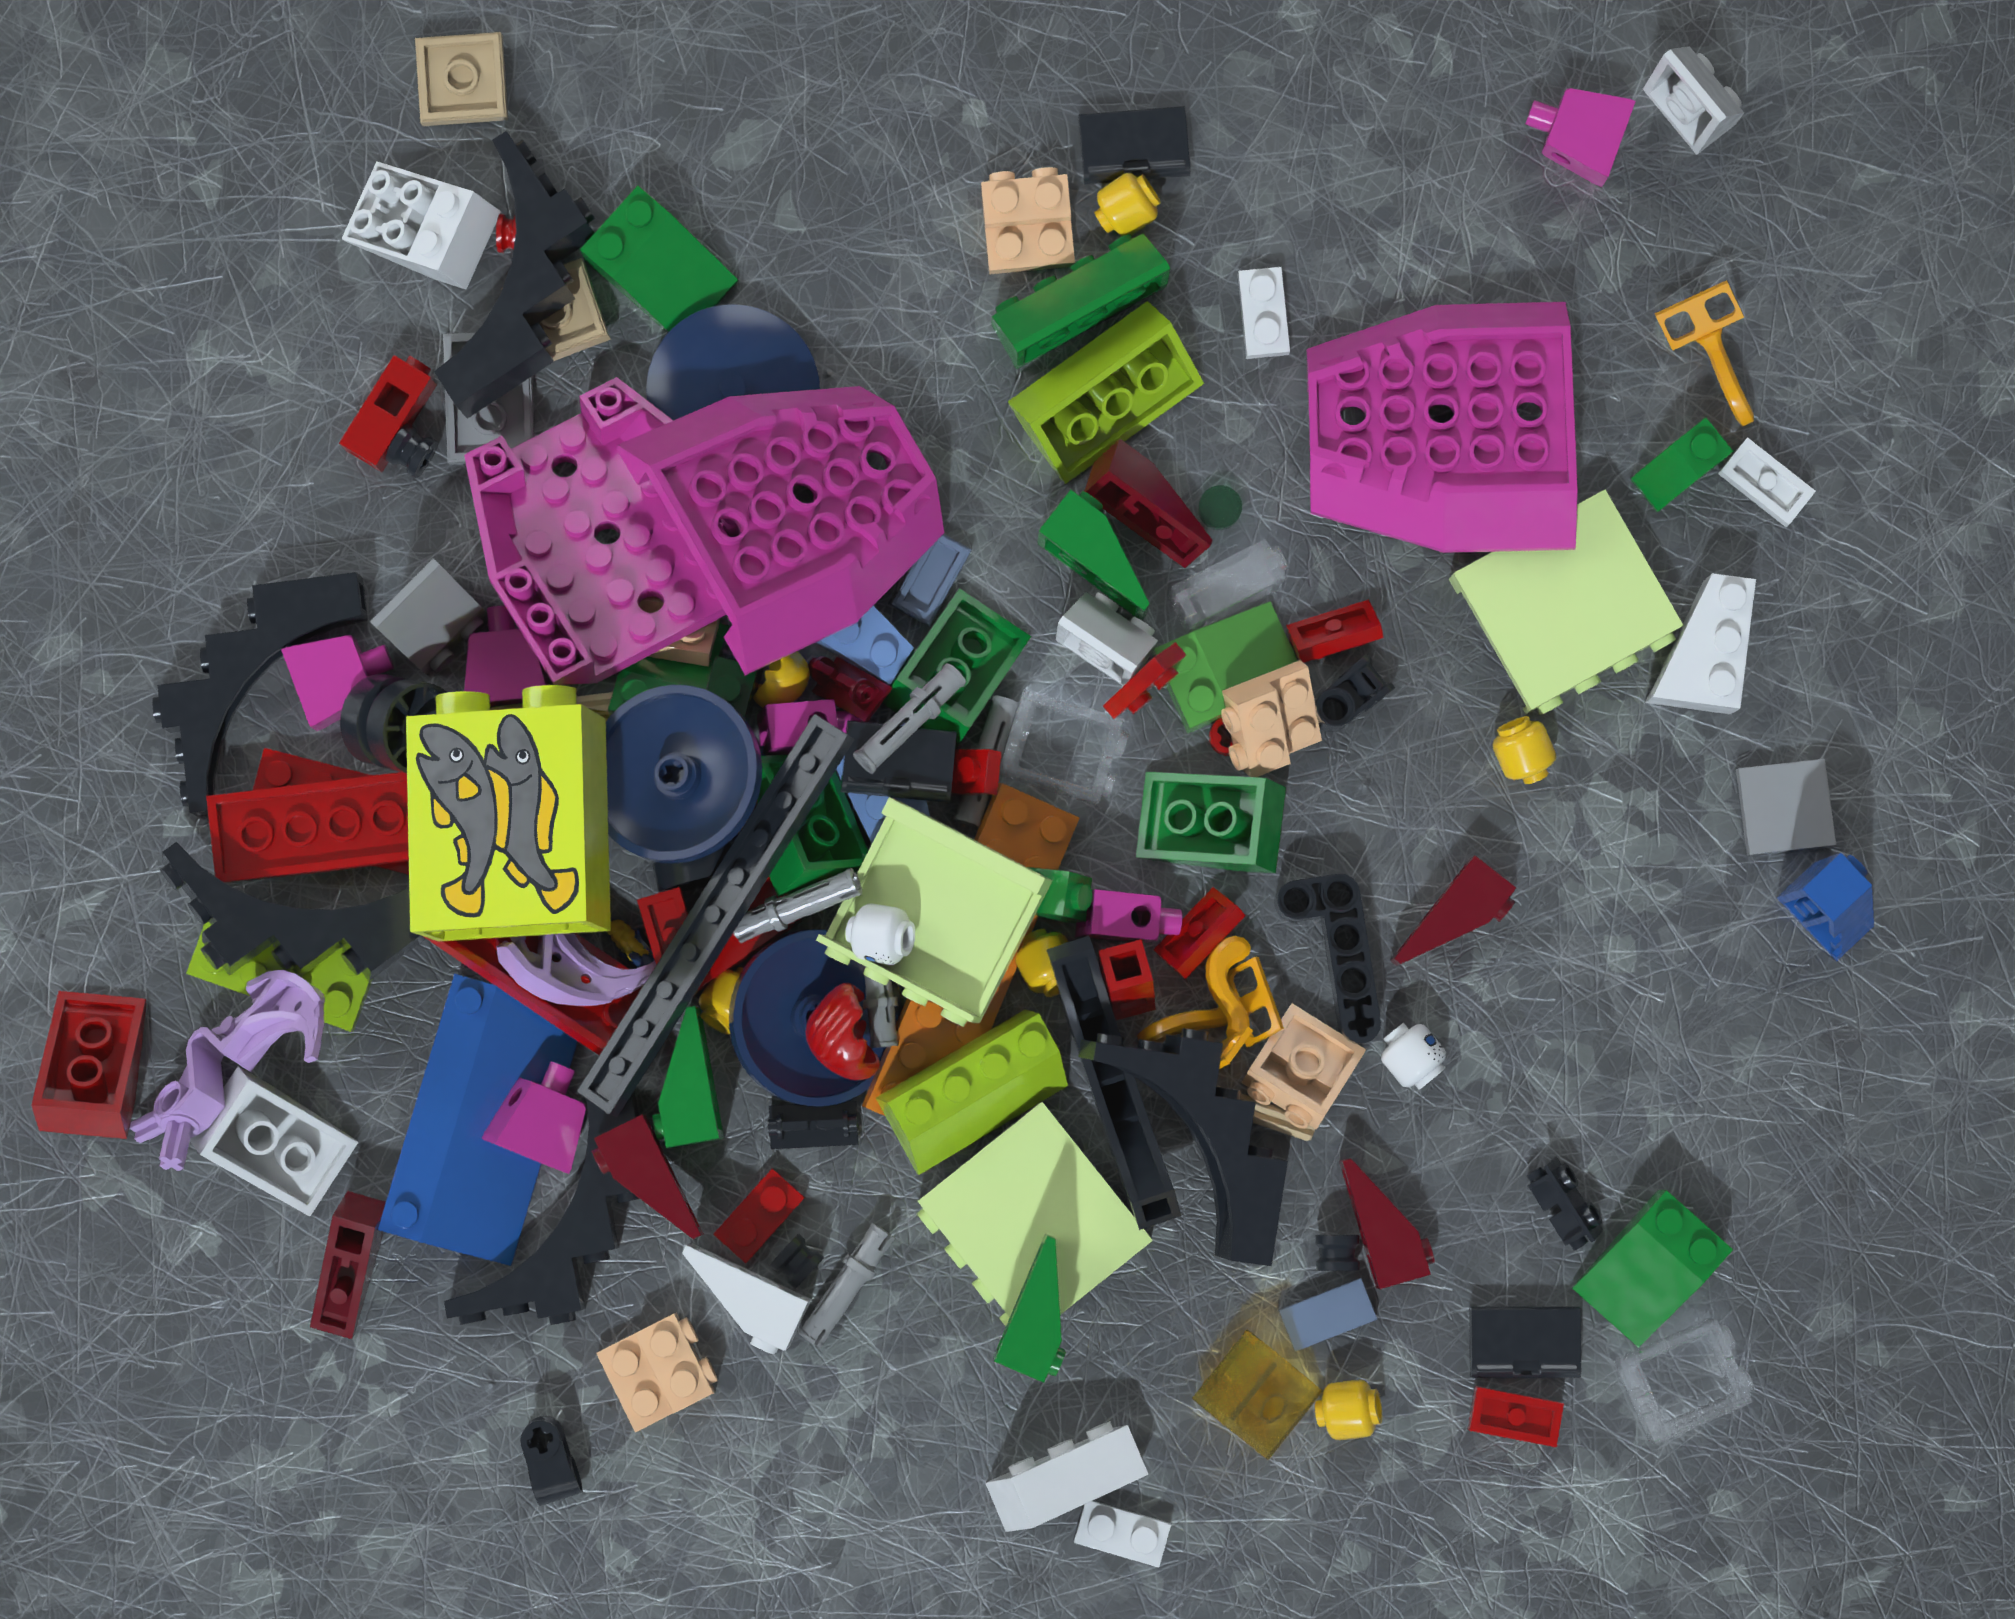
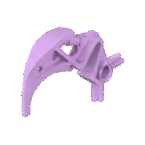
(561, 980)
(190, 1106)

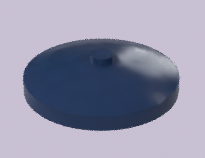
(726, 355)
(679, 773)
(771, 1016)

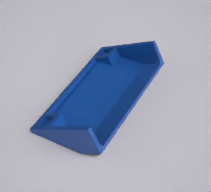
(448, 1180)

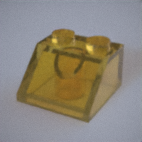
(1257, 1394)

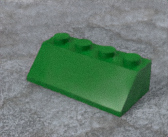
(1081, 299)

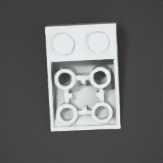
(422, 224)

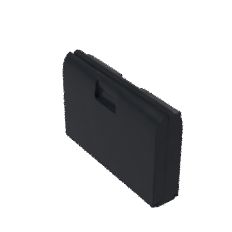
(1135, 143)
(913, 771)
(1525, 1341)

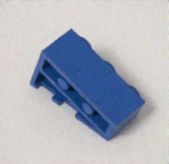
(1832, 902)

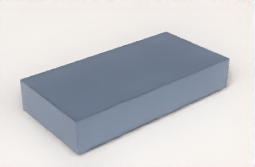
(931, 579)
(1327, 1314)

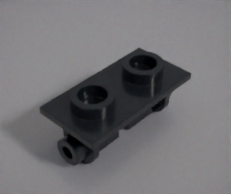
(813, 1125)
(1577, 1216)

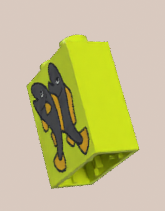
(508, 817)

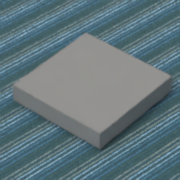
(1785, 807)

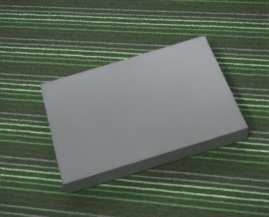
(506, 417)

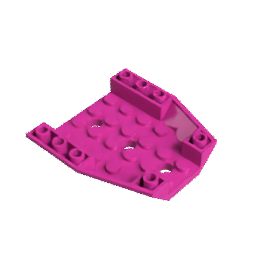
(1459, 483)
(542, 551)
(795, 564)

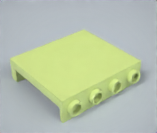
(1569, 612)
(964, 905)
(1016, 1192)

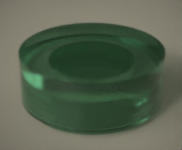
(1220, 507)

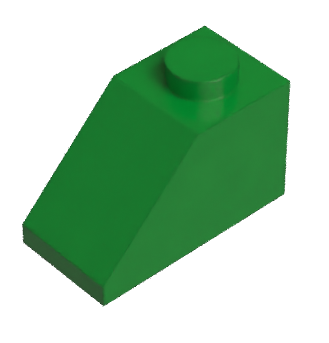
(1681, 465)
(1066, 897)

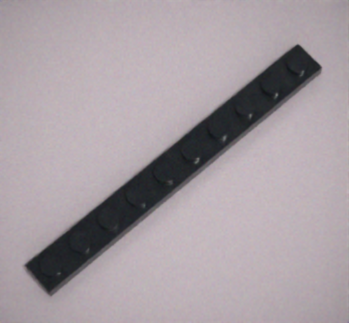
(715, 915)

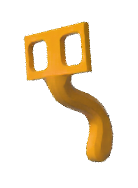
(1708, 334)
(1220, 960)
(1215, 1017)

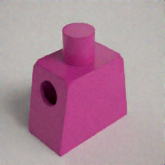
(1583, 131)
(501, 661)
(328, 672)
(784, 723)
(1111, 917)
(540, 1120)

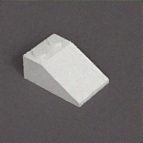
(1693, 97)
(1105, 637)
(274, 1142)
(755, 1302)

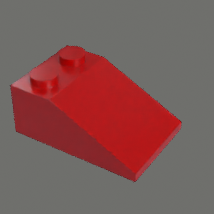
(90, 1065)

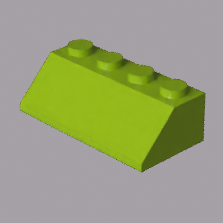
(1106, 391)
(974, 1090)

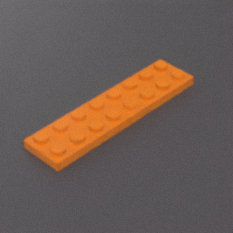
(1028, 834)

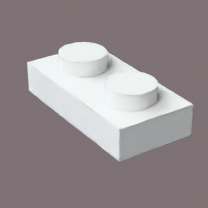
(1263, 312)
(1766, 482)
(1122, 1533)

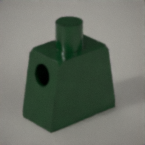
(733, 685)

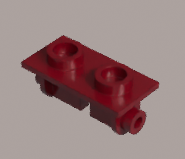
(848, 686)

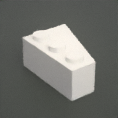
(1710, 650)
(1066, 1477)

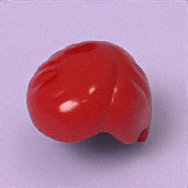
(837, 1035)

